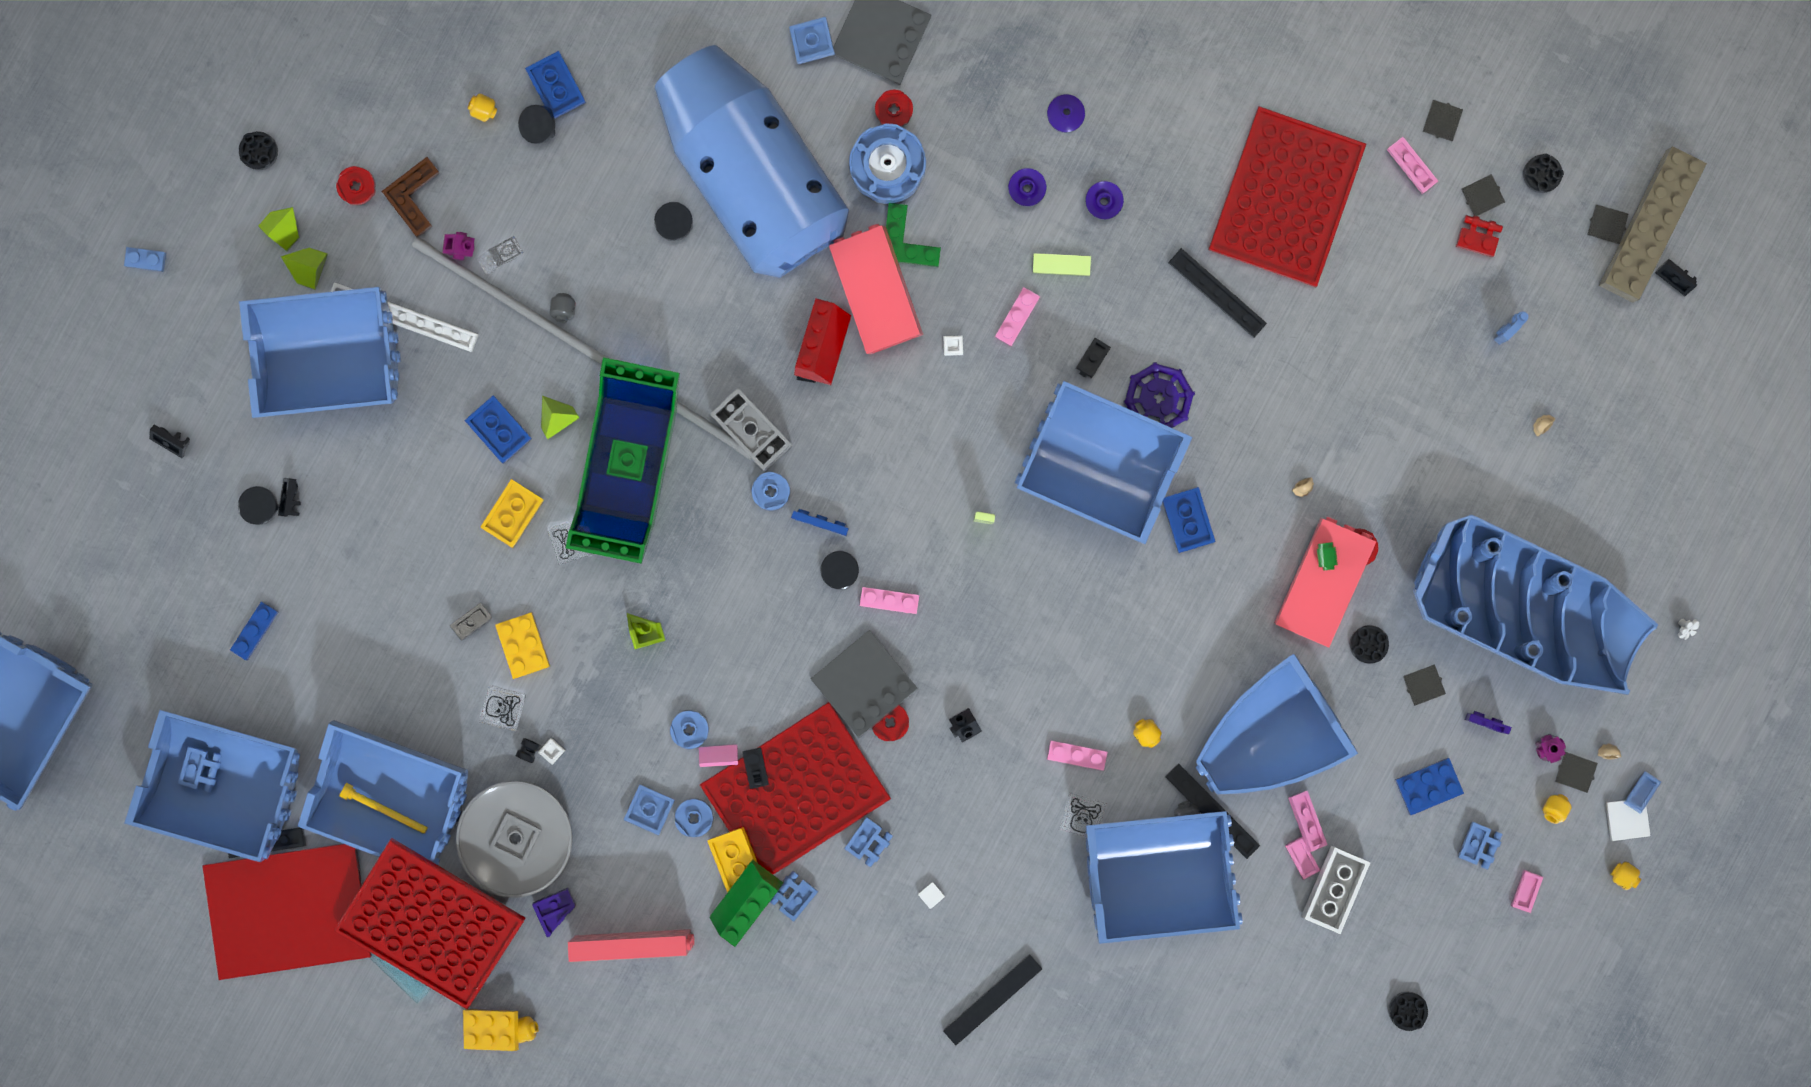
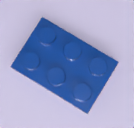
(555, 84)
(498, 429)
(1188, 520)
(1429, 786)

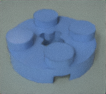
(761, 485)
(684, 739)
(683, 815)

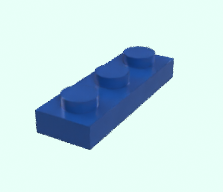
(820, 521)
(254, 631)

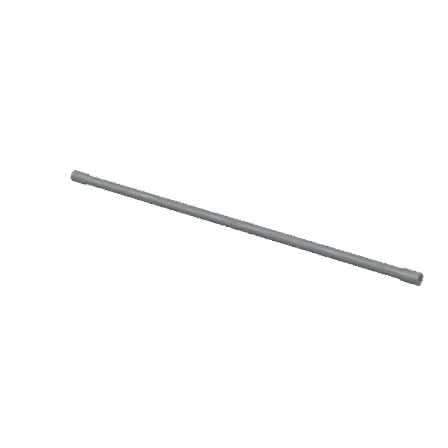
(429, 250)

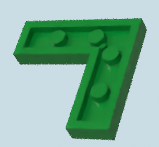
(907, 252)

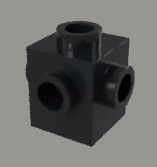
(964, 725)

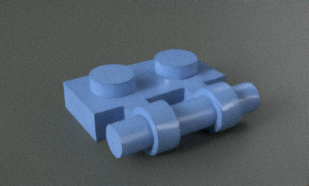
(1509, 330)
(194, 766)
(863, 839)
(1475, 843)
(797, 900)

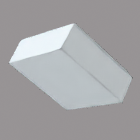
(953, 345)
(551, 751)
(931, 895)

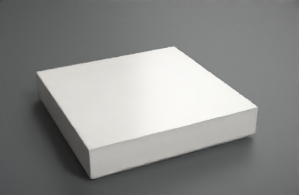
(1626, 822)

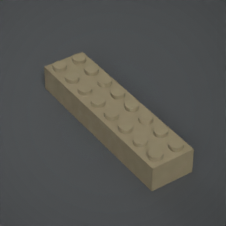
(1652, 224)

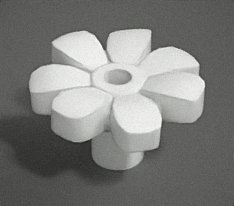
(1688, 628)

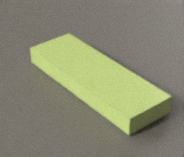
(1061, 264)
(984, 517)

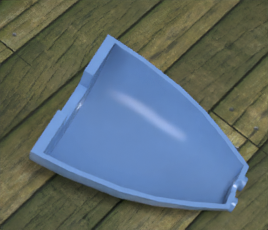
(1274, 735)

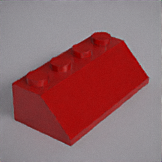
(822, 342)

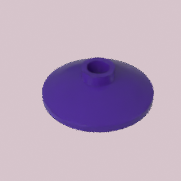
(1064, 122)
(1031, 178)
(1108, 191)

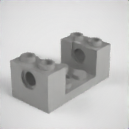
(765, 444)

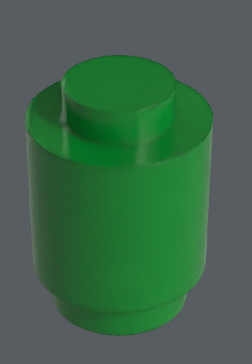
(1327, 556)

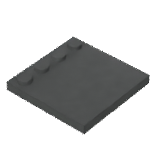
(882, 36)
(864, 684)

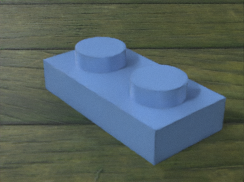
(145, 259)

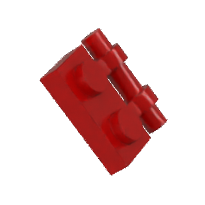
(1479, 242)

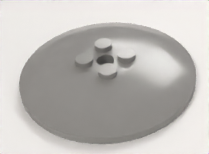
(486, 844)

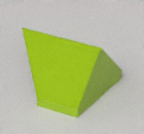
(281, 227)
(306, 266)
(556, 416)
(644, 632)

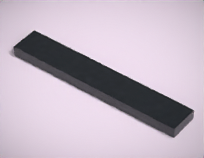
(1217, 293)
(1207, 804)
(992, 999)

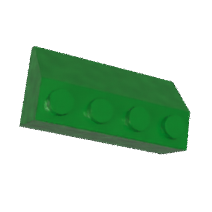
(744, 902)

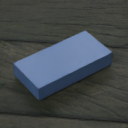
(1642, 792)

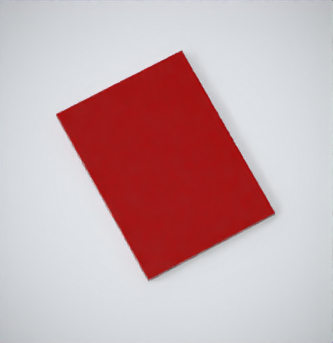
(1287, 196)
(812, 794)
(282, 910)
(429, 923)

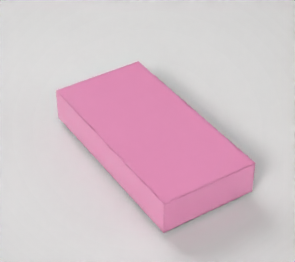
(718, 755)
(1302, 858)
(1527, 891)

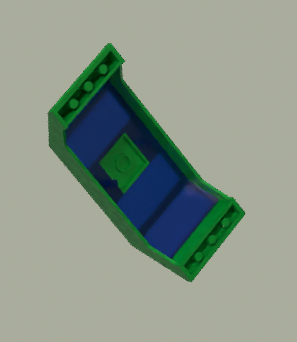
(625, 461)

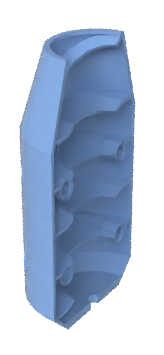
(759, 174)
(1516, 607)

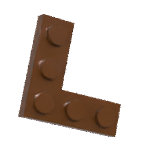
(399, 194)

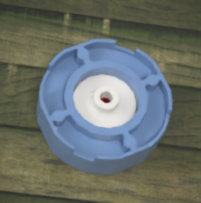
(891, 145)

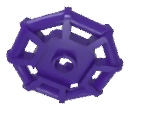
(1162, 386)

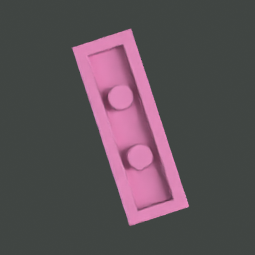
(1412, 165)
(1017, 316)
(889, 600)
(1077, 755)
(1307, 821)

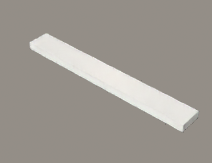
(427, 325)

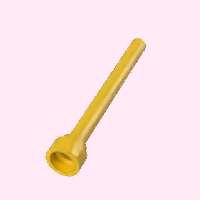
(349, 792)

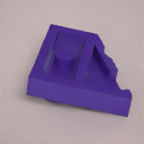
(1493, 724)
(553, 909)

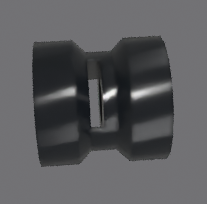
(524, 753)

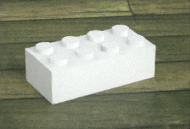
(1335, 889)

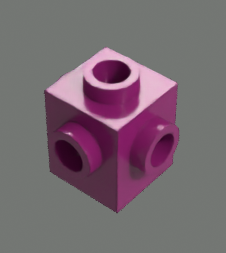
(458, 245)
(1544, 745)

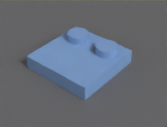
(812, 40)
(649, 810)

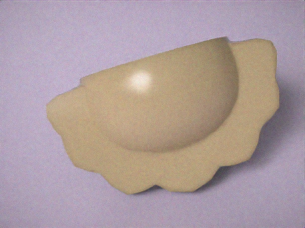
(1543, 424)
(1303, 487)
(1609, 752)

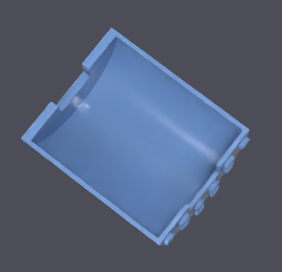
(320, 351)
(1102, 461)
(36, 709)
(391, 775)
(245, 804)
(1162, 877)

